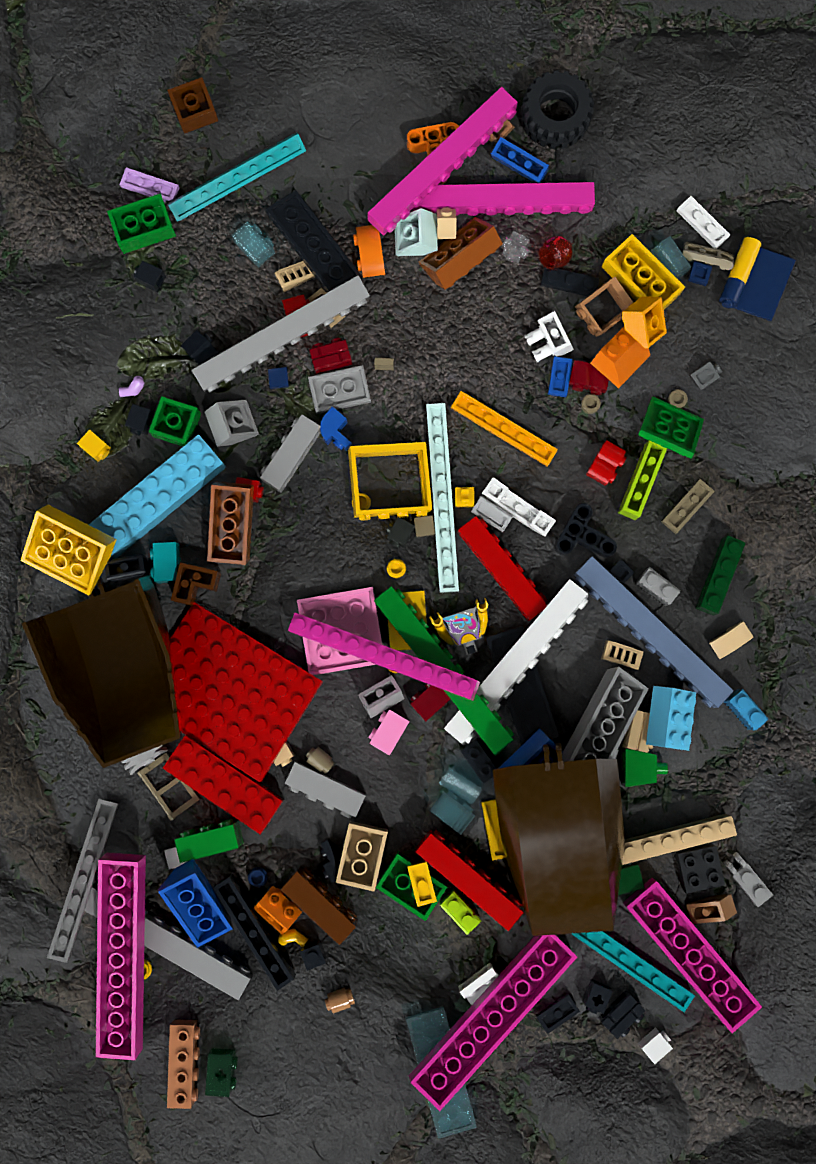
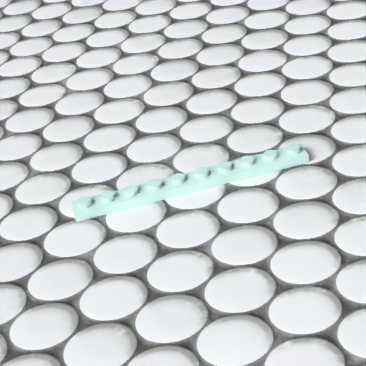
(442, 498)

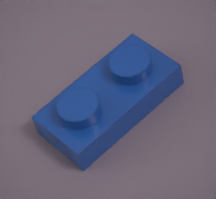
(560, 376)

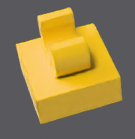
(464, 496)

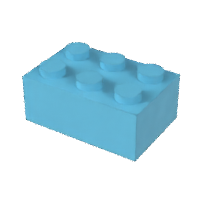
(671, 718)

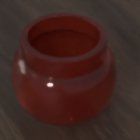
(555, 252)

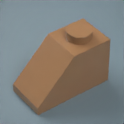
(712, 909)

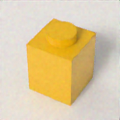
(94, 446)

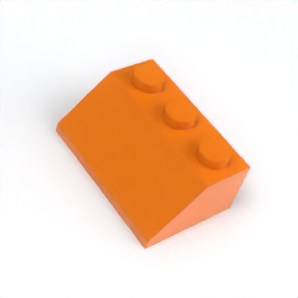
(620, 358)

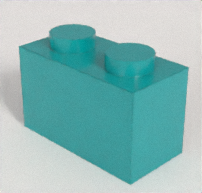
(165, 562)

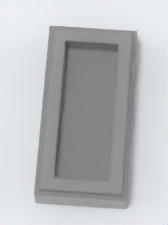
(492, 513)

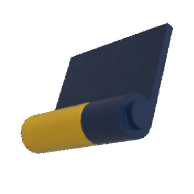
(756, 280)

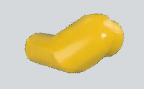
(291, 936)

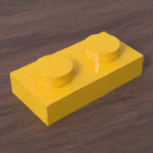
(421, 883)

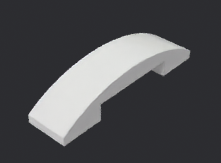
(516, 506)

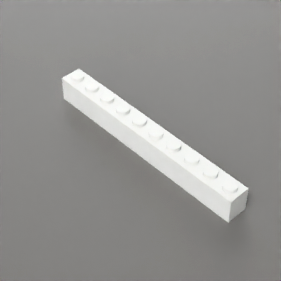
(523, 655)

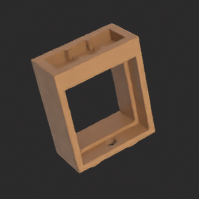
(618, 294)

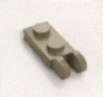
(708, 255)

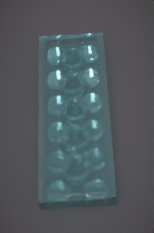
(425, 1032)

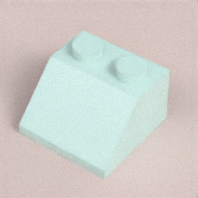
(416, 234)

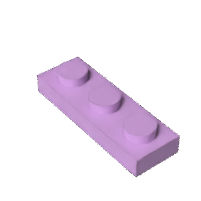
(148, 185)

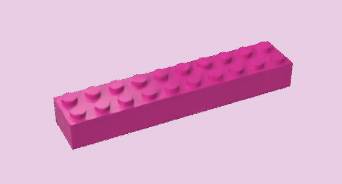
(120, 956)
(491, 1019)

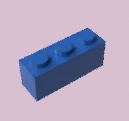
(519, 161)

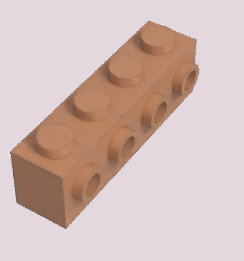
(182, 1064)

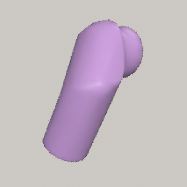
(133, 389)

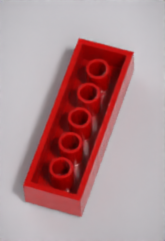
(223, 784)
(468, 879)

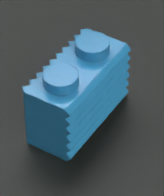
(746, 710)

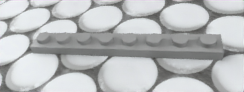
(82, 881)

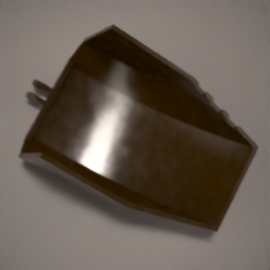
(111, 669)
(563, 841)

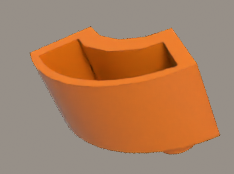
(370, 251)

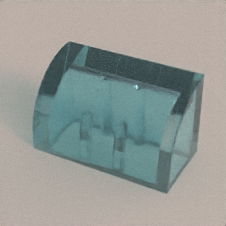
(671, 257)
(460, 785)

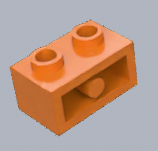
(277, 910)

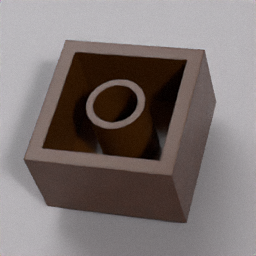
(193, 105)

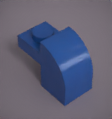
(330, 429)

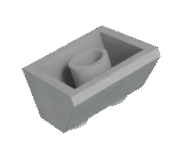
(231, 422)

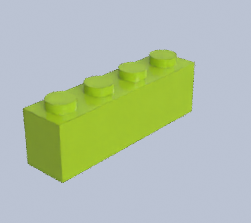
(642, 480)

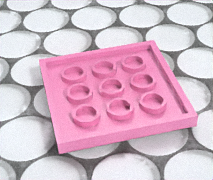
(349, 611)

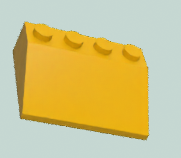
(67, 549)

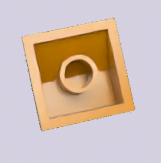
(645, 320)

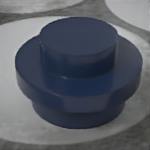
(257, 877)

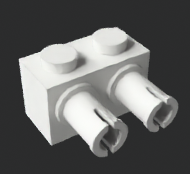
(553, 331)

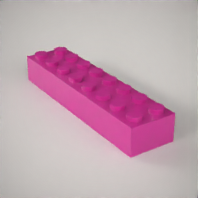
(692, 955)

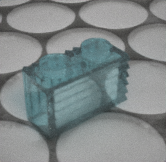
(253, 244)
(452, 812)

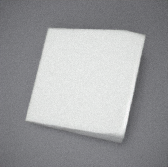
(172, 858)

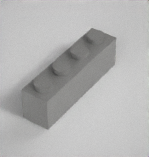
(291, 453)
(325, 789)

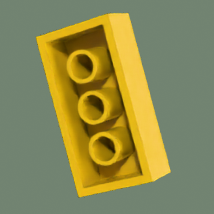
(642, 272)

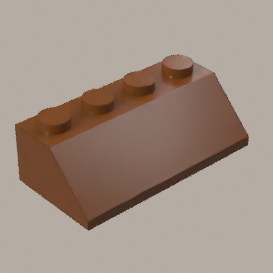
(460, 255)

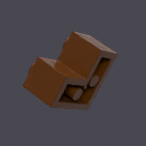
(190, 579)

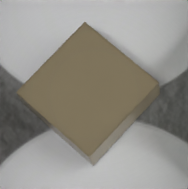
(384, 364)
(424, 526)

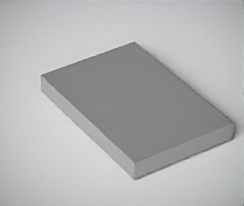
(339, 389)

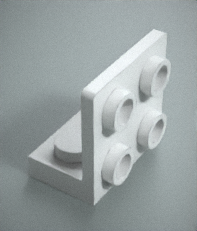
(478, 983)

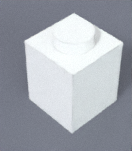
(655, 1045)

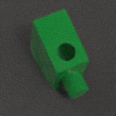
(640, 768)

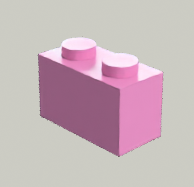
(389, 731)

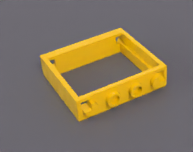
(387, 450)

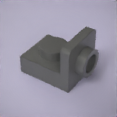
(707, 375)

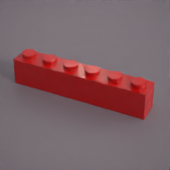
(502, 568)

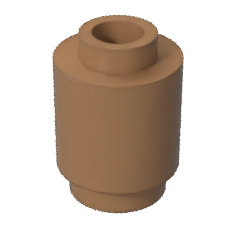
(339, 1000)

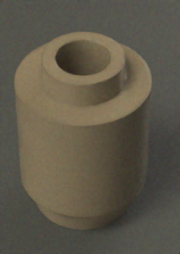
(319, 760)

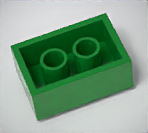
(141, 223)
(208, 840)
(397, 885)

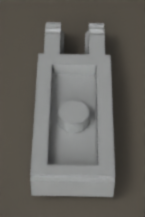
(749, 881)

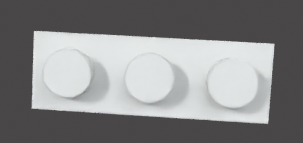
(703, 222)

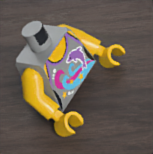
(463, 627)

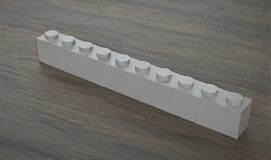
(285, 331)
(182, 951)

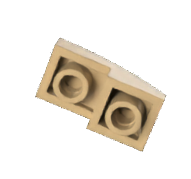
(731, 639)

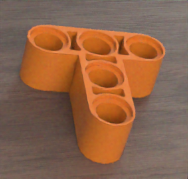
(425, 143)

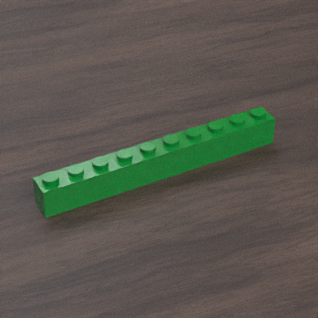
(427, 648)

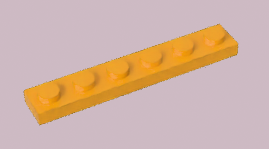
(504, 428)

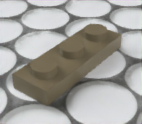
(687, 506)

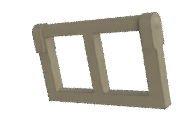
(171, 815)

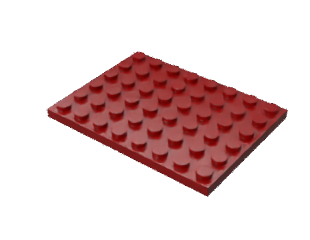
(236, 692)

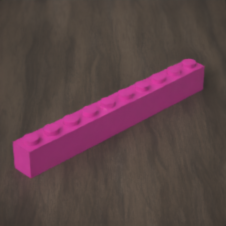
(442, 161)
(512, 198)
(384, 656)

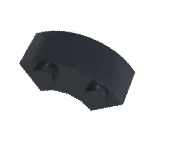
(199, 348)

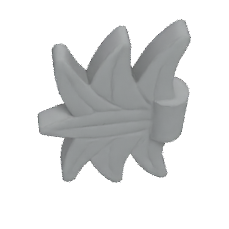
(143, 759)

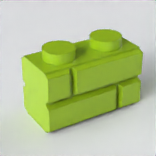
(460, 911)

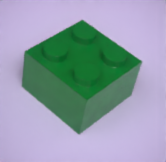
(174, 422)

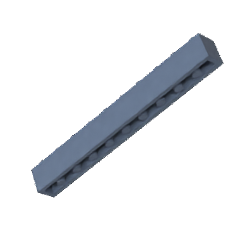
(653, 632)

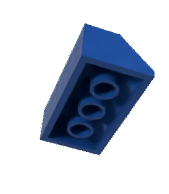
(195, 903)

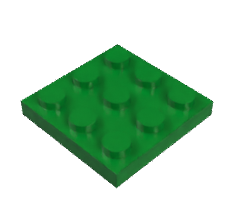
(671, 427)

